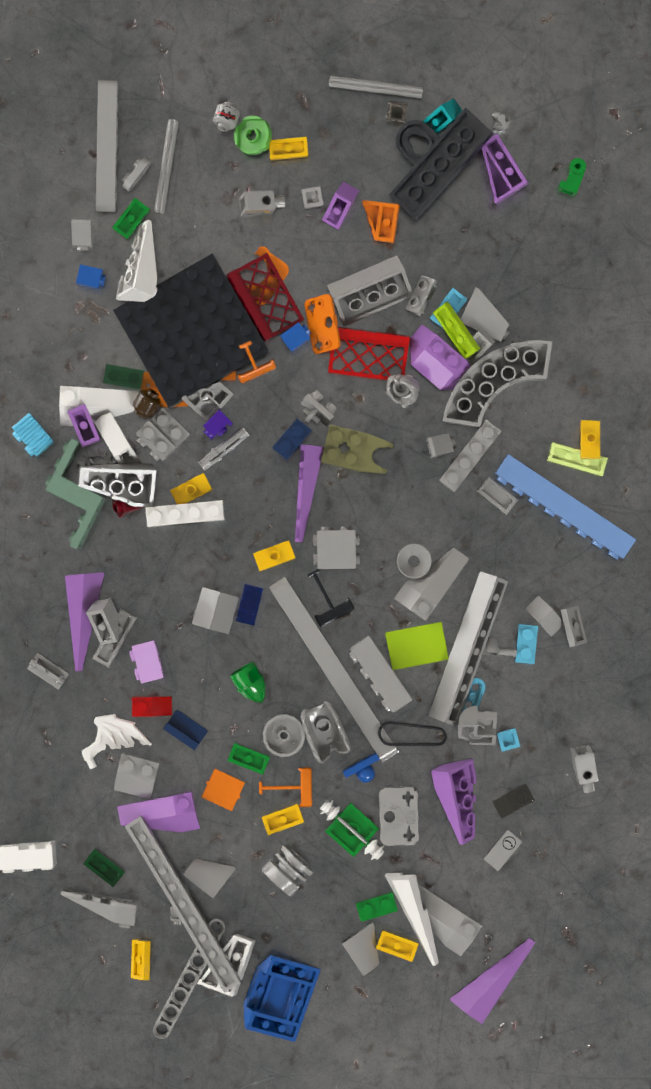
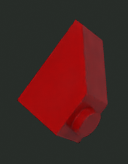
(151, 706)

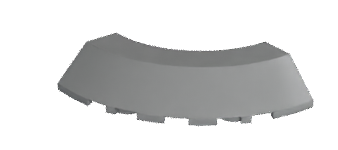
(494, 374)

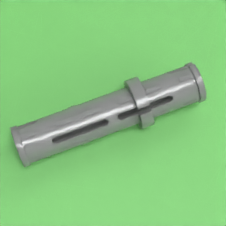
(217, 453)

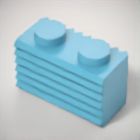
(32, 435)

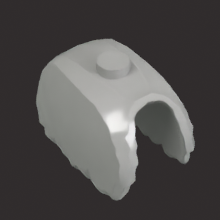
(324, 731)

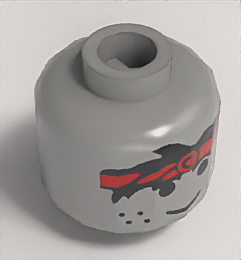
(226, 116)

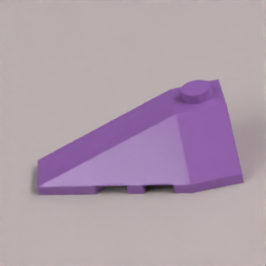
(165, 813)

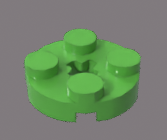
(262, 139)

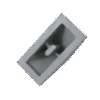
(544, 616)

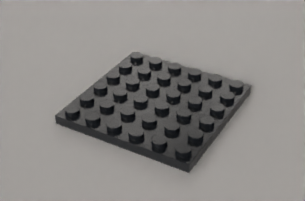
(191, 331)

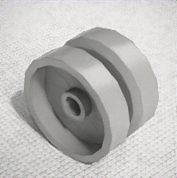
(286, 746)

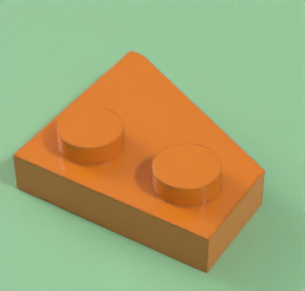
(382, 219)

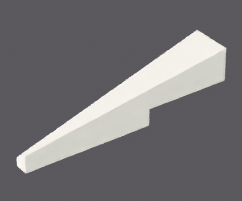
(408, 895)

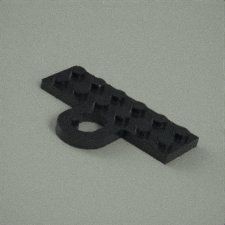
(441, 161)

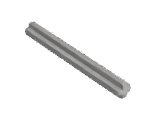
(377, 87)
(166, 166)

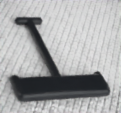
(334, 613)

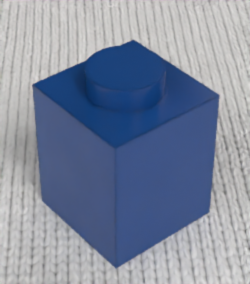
(90, 277)
(296, 336)

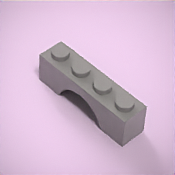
(469, 456)

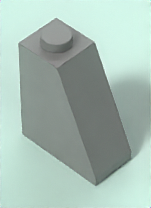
(482, 314)

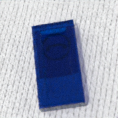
(249, 604)

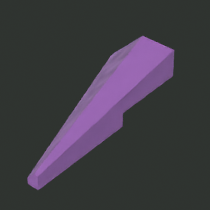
(308, 472)

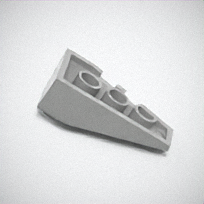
(124, 482)
(112, 908)

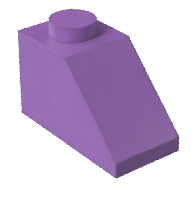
(340, 205)
(84, 426)

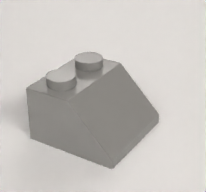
(136, 775)

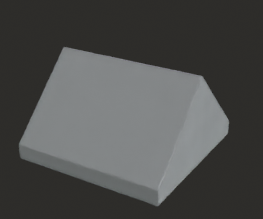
(215, 610)

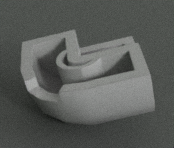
(477, 727)

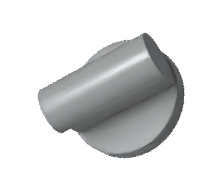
(502, 122)

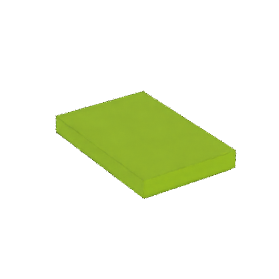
(417, 645)

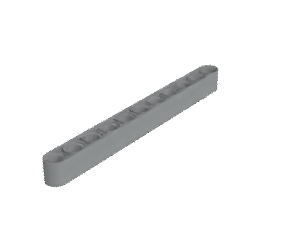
(332, 668)

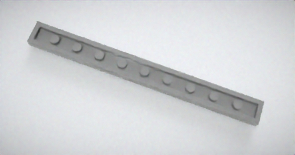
(183, 904)

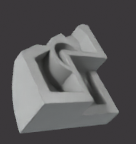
(363, 949)

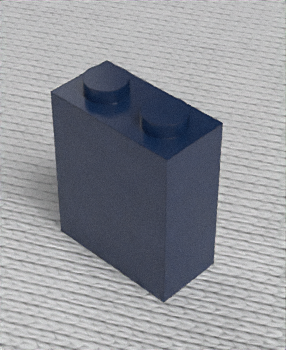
(292, 439)

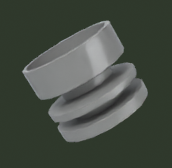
(287, 870)

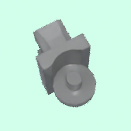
(315, 410)

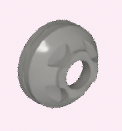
(423, 555)

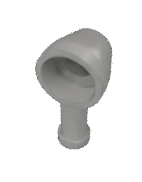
(492, 648)

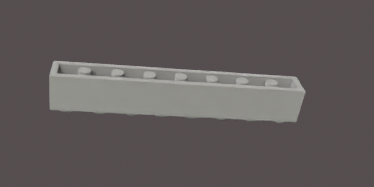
(468, 648)

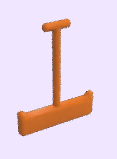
(257, 371)
(306, 787)

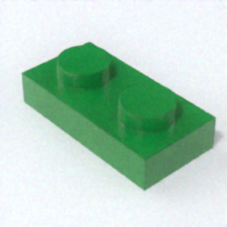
(131, 218)
(248, 758)
(376, 906)

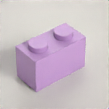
(147, 662)

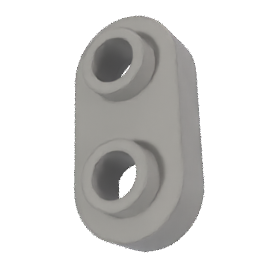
(140, 166)

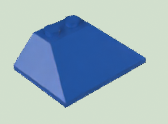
(279, 997)

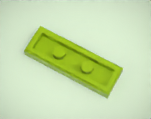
(456, 330)

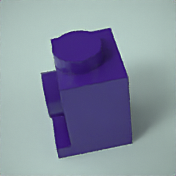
(217, 425)

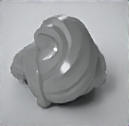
(407, 393)

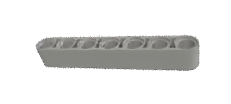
(107, 146)
(184, 985)

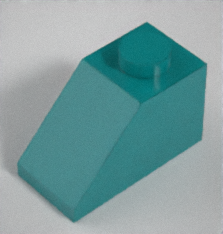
(443, 116)

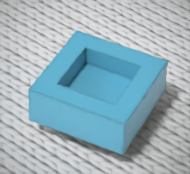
(508, 739)

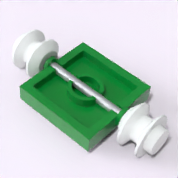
(352, 829)

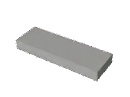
(106, 653)

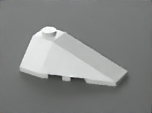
(141, 273)
(97, 401)

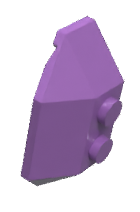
(436, 359)

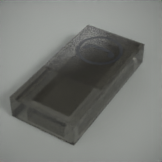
(513, 800)

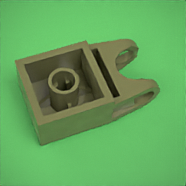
(360, 452)

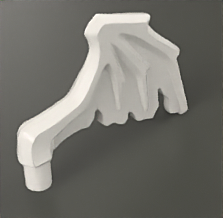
(114, 733)

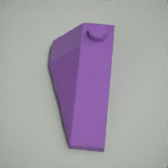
(455, 790)

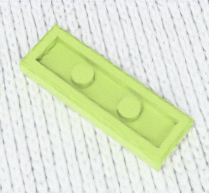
(571, 458)

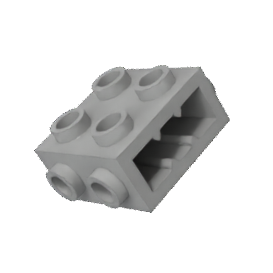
(336, 548)

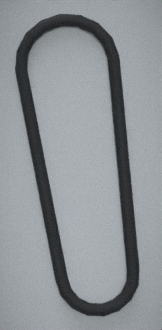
(411, 744)

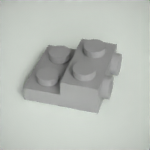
(161, 435)

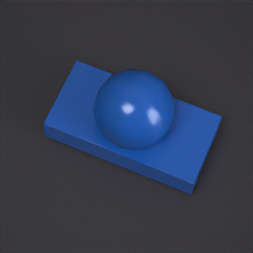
(363, 769)

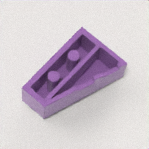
(502, 170)

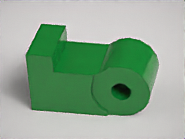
(576, 171)

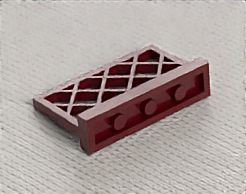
(250, 305)

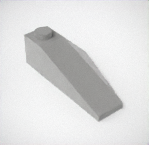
(424, 593)
(449, 923)

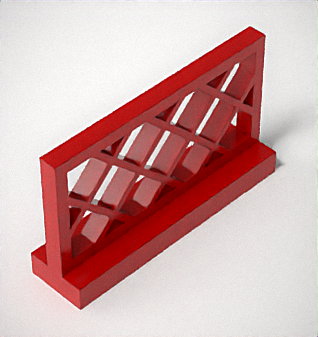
(374, 337)

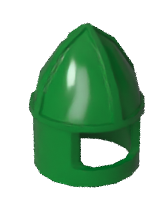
(249, 682)

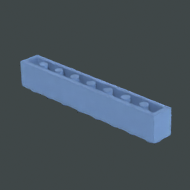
(565, 507)

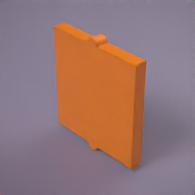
(223, 789)

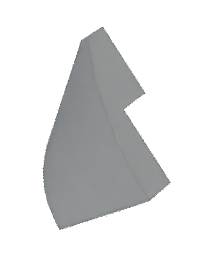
(208, 400)
(208, 875)

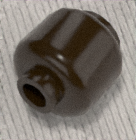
(146, 403)

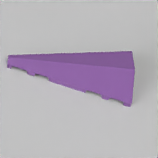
(81, 593)
(483, 993)

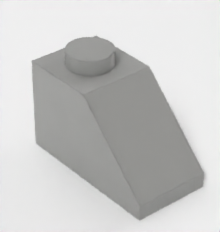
(82, 234)
(440, 445)
(104, 621)

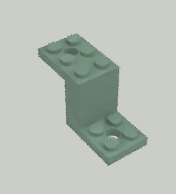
(74, 494)

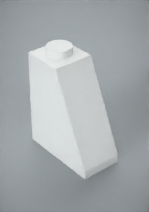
(116, 439)

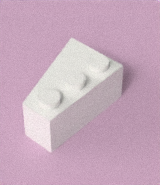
(28, 856)
(238, 952)

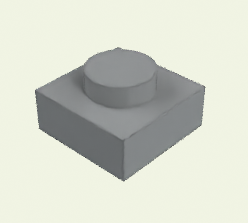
(312, 197)

